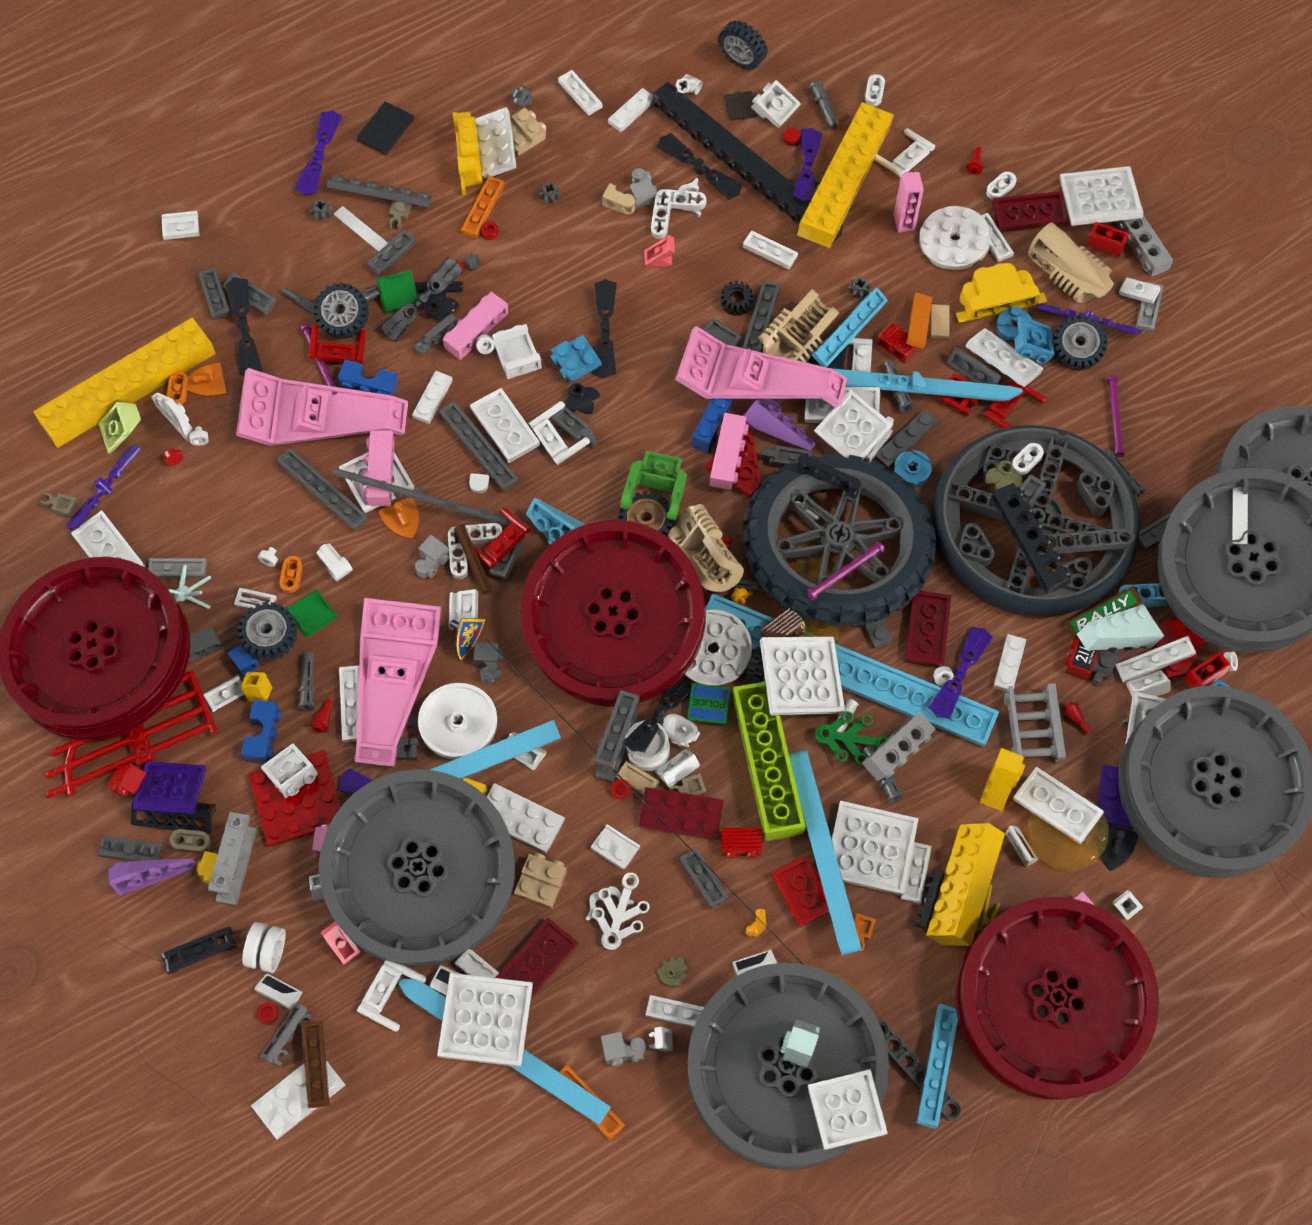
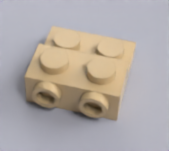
(526, 131)
(541, 880)

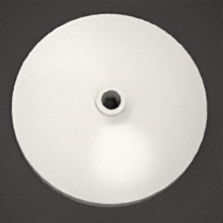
(455, 705)

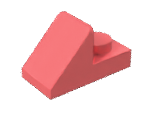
(660, 253)
(340, 943)

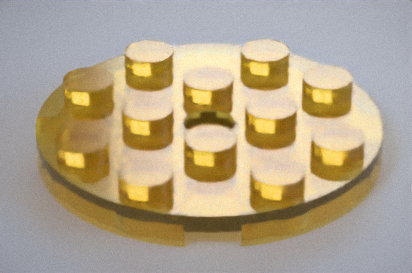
(1060, 850)

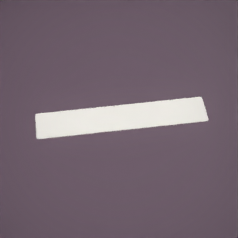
(360, 228)
(1240, 515)

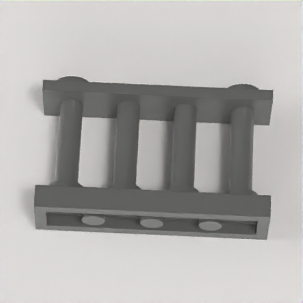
(612, 747)

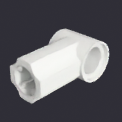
(689, 84)
(336, 565)

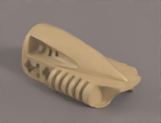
(1073, 268)
(798, 332)
(702, 543)

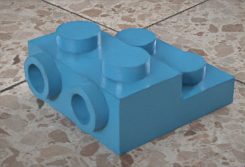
(1034, 340)
(575, 358)

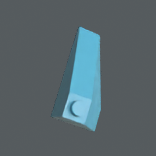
(551, 520)

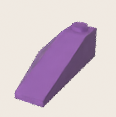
(767, 417)
(134, 875)

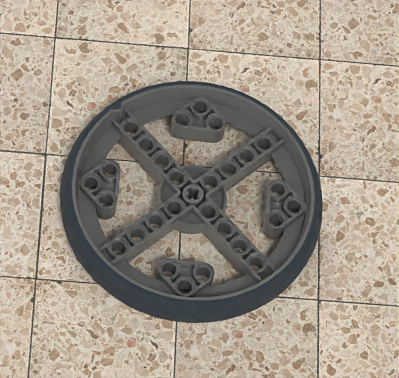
(970, 567)

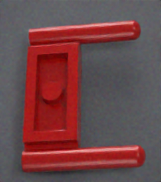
(335, 351)
(1001, 409)
(504, 541)

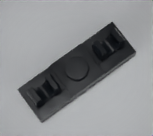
(930, 899)

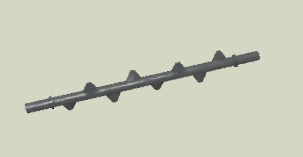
(418, 494)

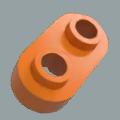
(178, 390)
(289, 575)

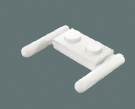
(910, 156)
(861, 354)
(550, 437)
(381, 990)

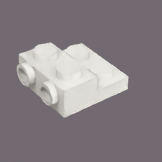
(775, 103)
(289, 771)

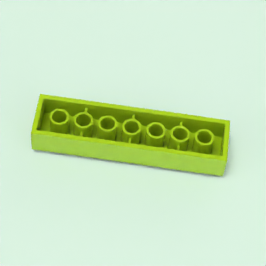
(768, 763)

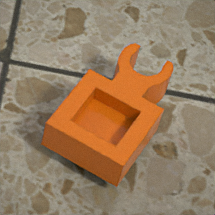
(864, 927)

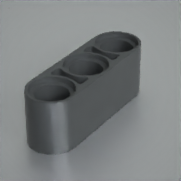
(204, 643)

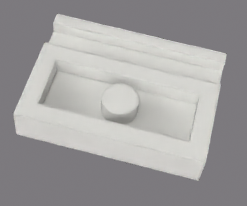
(180, 225)
(463, 605)
(615, 847)

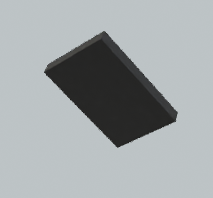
(385, 128)

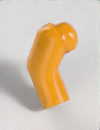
(757, 927)

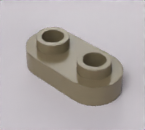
(191, 841)

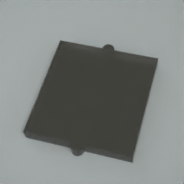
(740, 105)

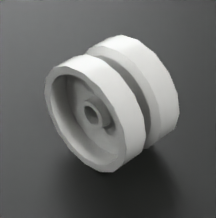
(655, 755)
(264, 947)

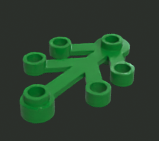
(847, 737)

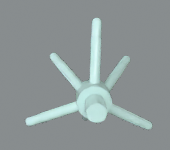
(184, 592)

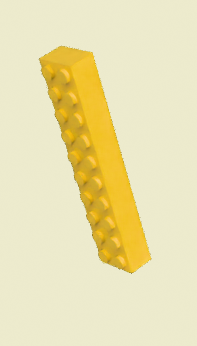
(845, 175)
(124, 382)

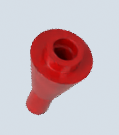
(975, 166)
(1074, 713)
(321, 720)

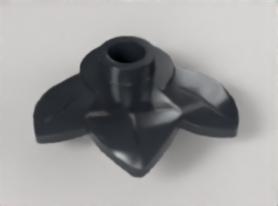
(442, 305)
(583, 400)

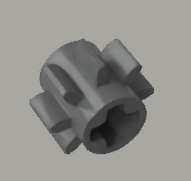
(522, 95)
(549, 193)
(321, 210)
(859, 288)

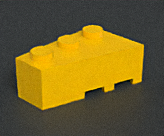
(1002, 778)

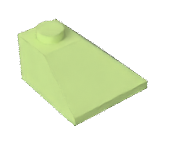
(118, 424)

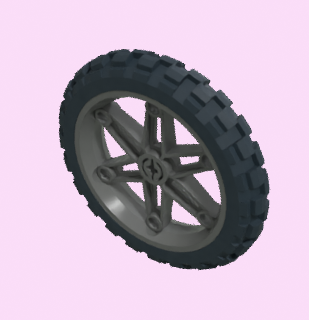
(834, 606)

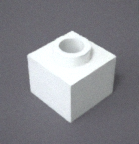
(1133, 907)

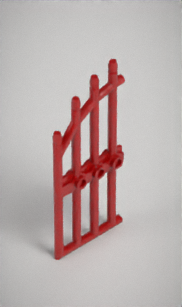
(136, 739)

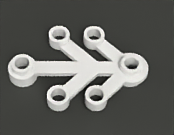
(618, 914)

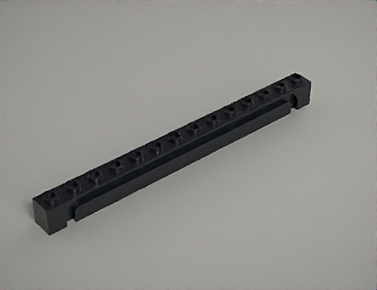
(731, 151)

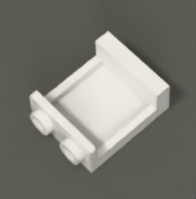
(516, 351)

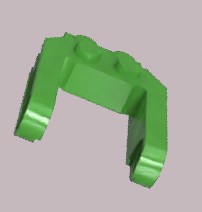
(660, 473)

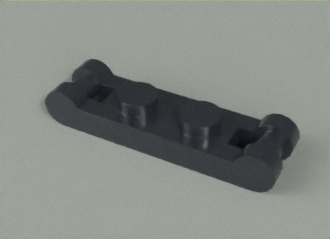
(829, 475)
(198, 950)

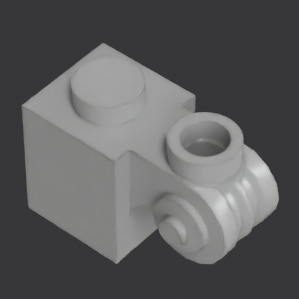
(642, 188)
(434, 553)
(617, 1051)

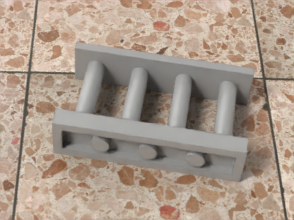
(1050, 714)
(232, 859)

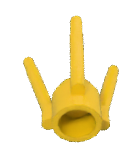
(983, 921)

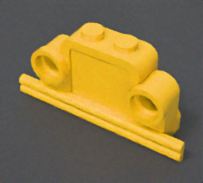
(467, 150)
(996, 290)

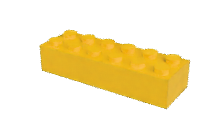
(965, 884)

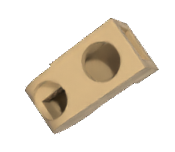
(618, 201)

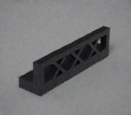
(202, 810)

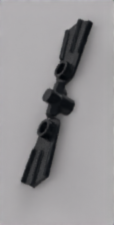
(723, 183)
(239, 298)
(605, 299)
(400, 321)
(643, 735)

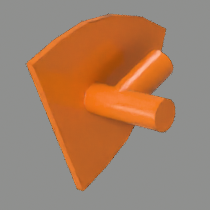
(207, 381)
(401, 518)

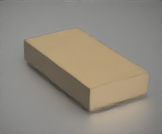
(939, 321)
(637, 778)

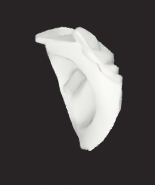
(680, 730)

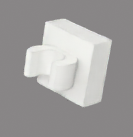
(663, 1039)

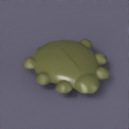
(672, 971)

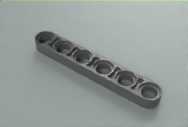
(1094, 536)
(917, 1067)

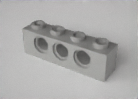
(1144, 244)
(877, 762)

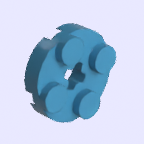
(1005, 320)
(922, 464)

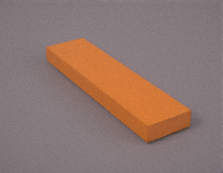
(482, 207)
(919, 320)
(611, 1124)

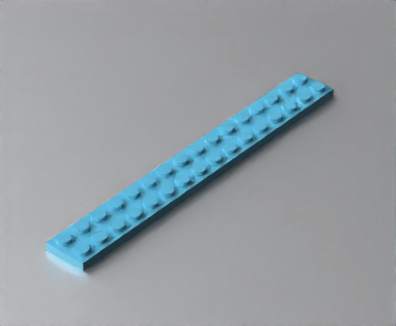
(884, 683)

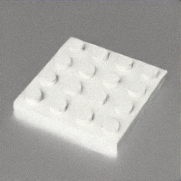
(1101, 196)
(802, 675)
(873, 847)
(485, 1020)

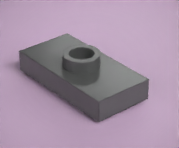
(722, 332)

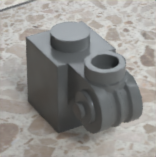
(488, 658)

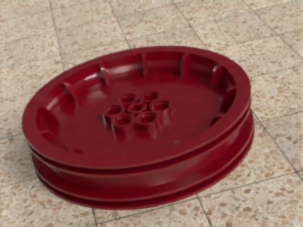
(623, 561)
(122, 689)
(1111, 984)

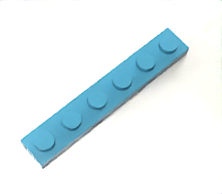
(849, 327)
(937, 1067)

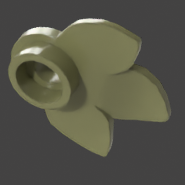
(1001, 478)

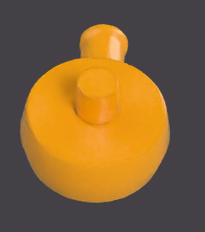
(741, 595)

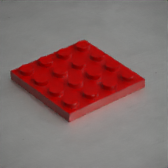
(299, 814)

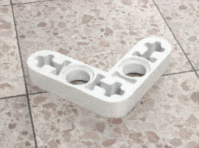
(670, 202)
(480, 540)

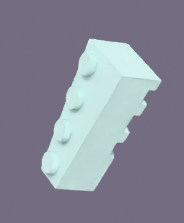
(1121, 630)
(800, 1043)

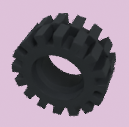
(736, 307)
(755, 669)

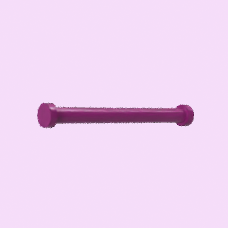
(306, 330)
(1112, 380)
(812, 593)

